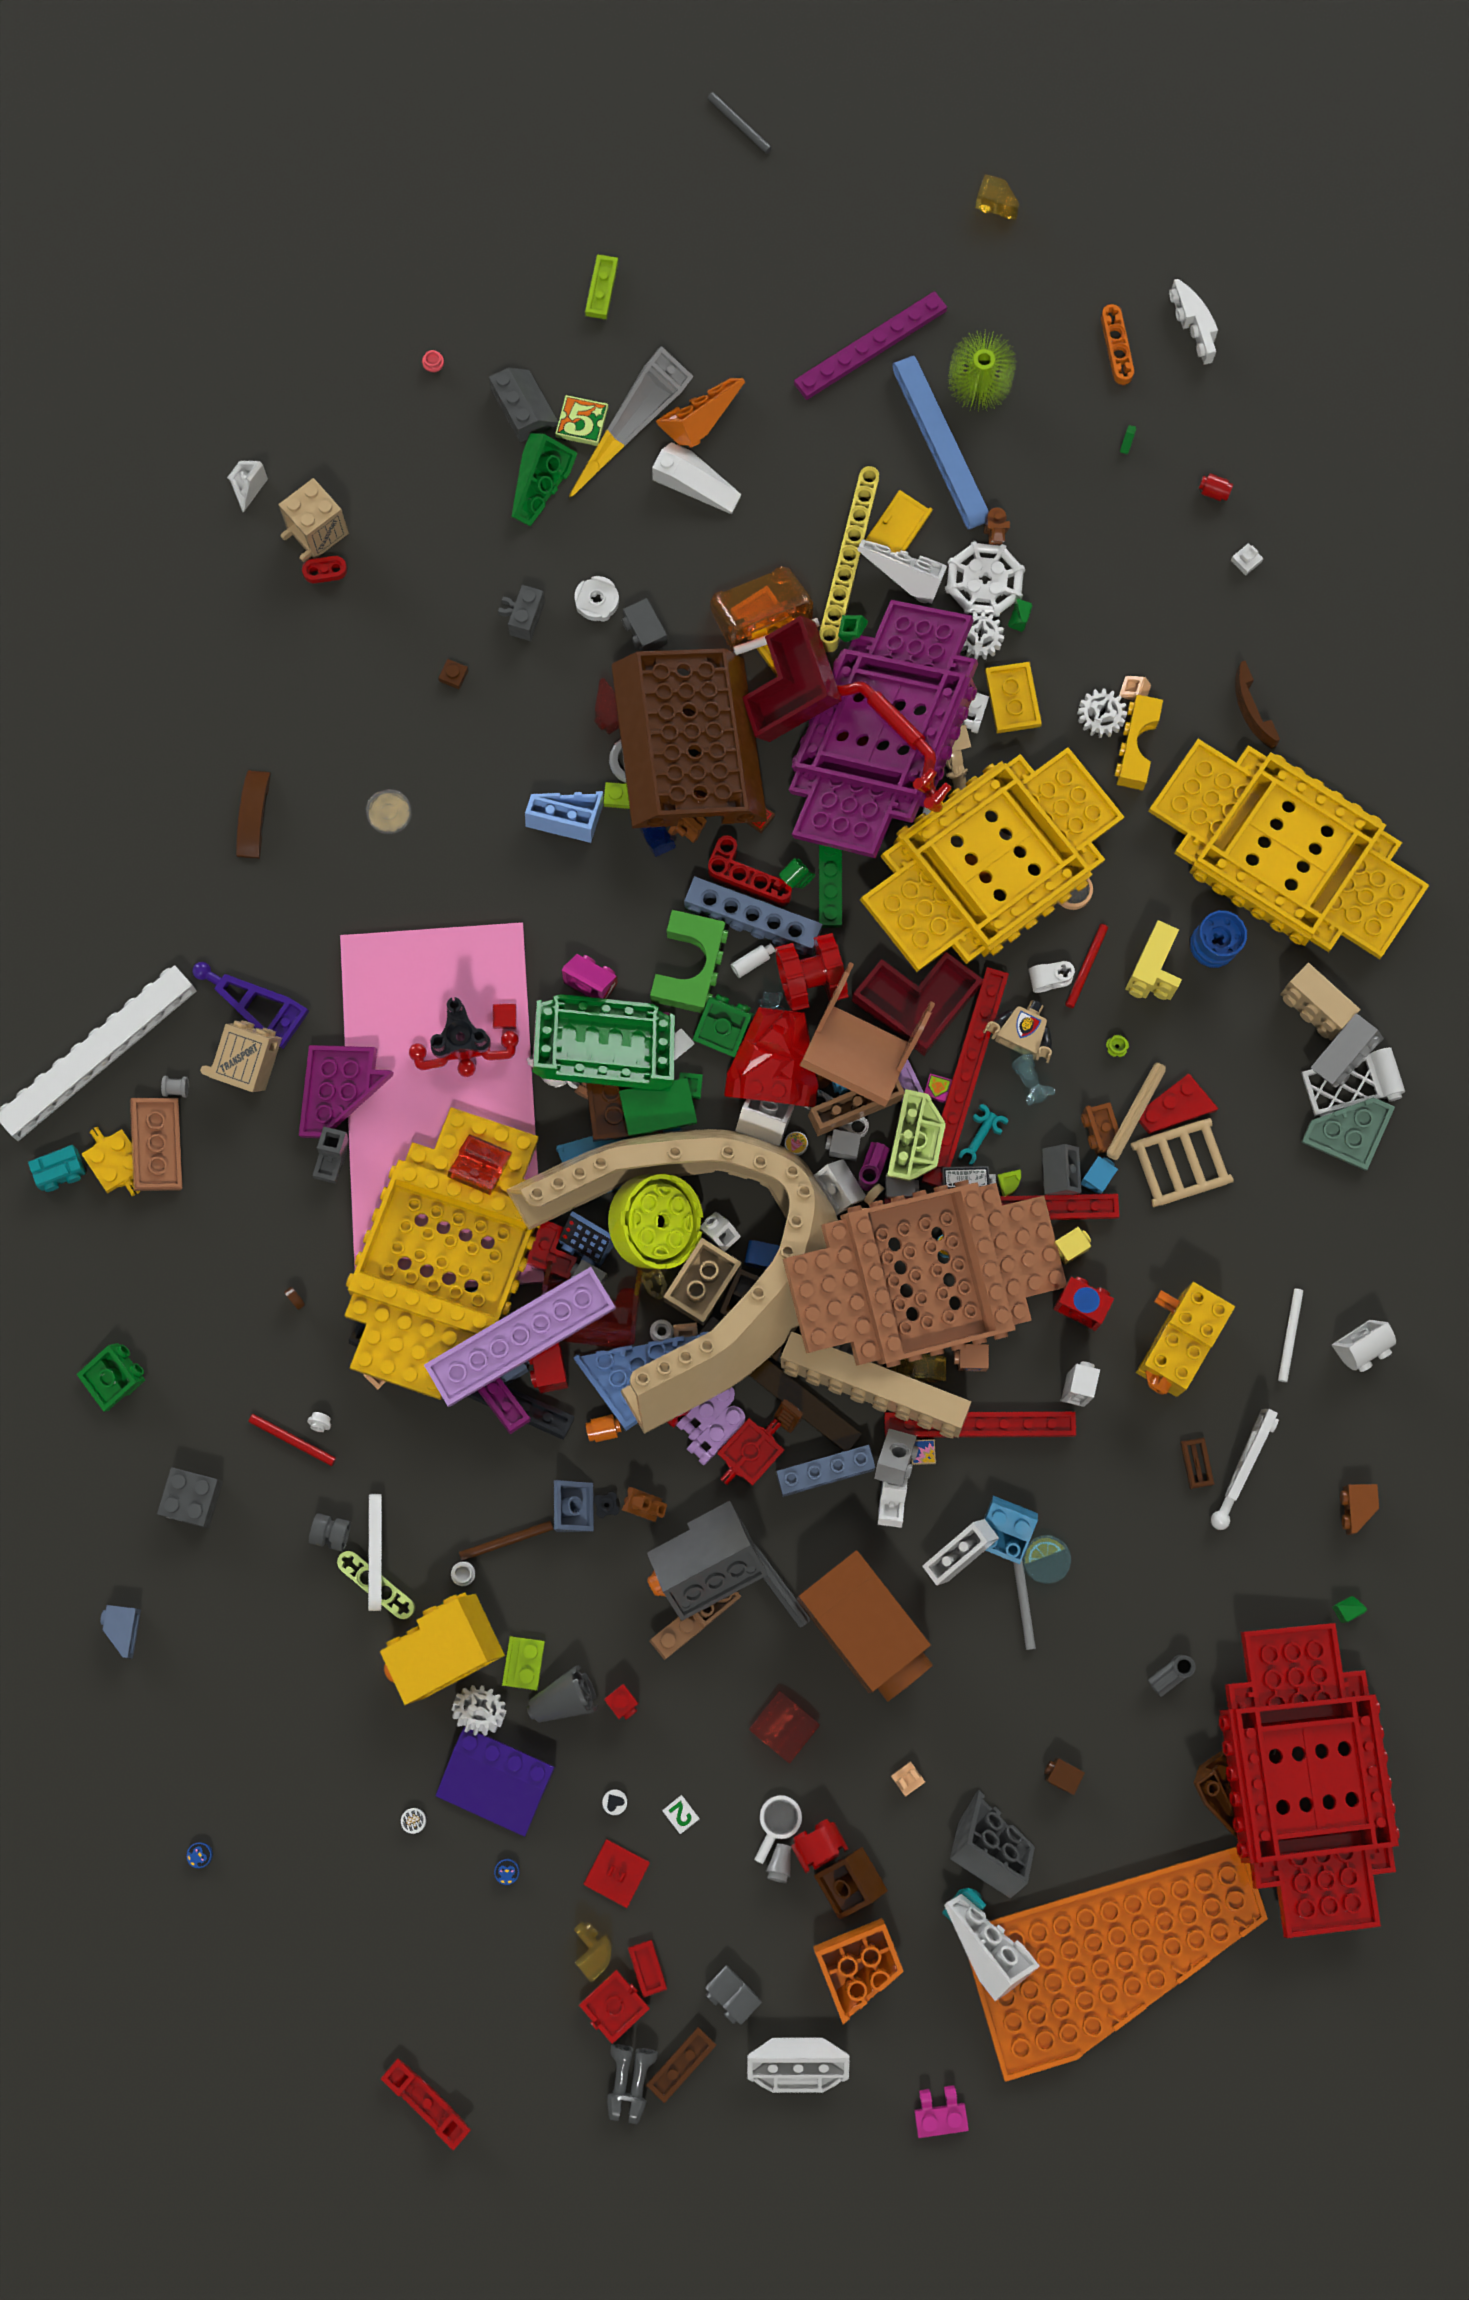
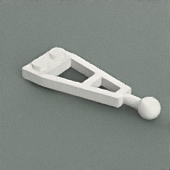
(1264, 1424)

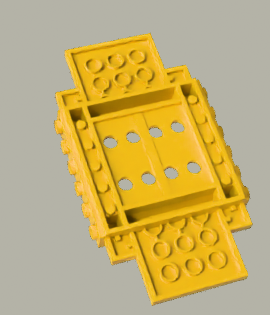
(1348, 886)
(939, 898)
(418, 1316)

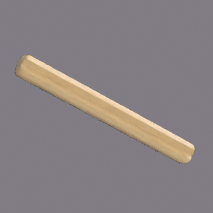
(1136, 1111)

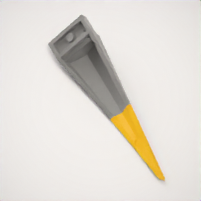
(652, 391)

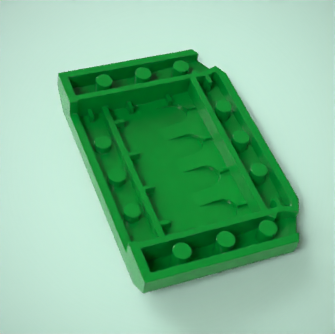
(604, 1042)

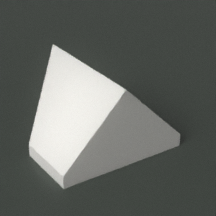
(247, 480)

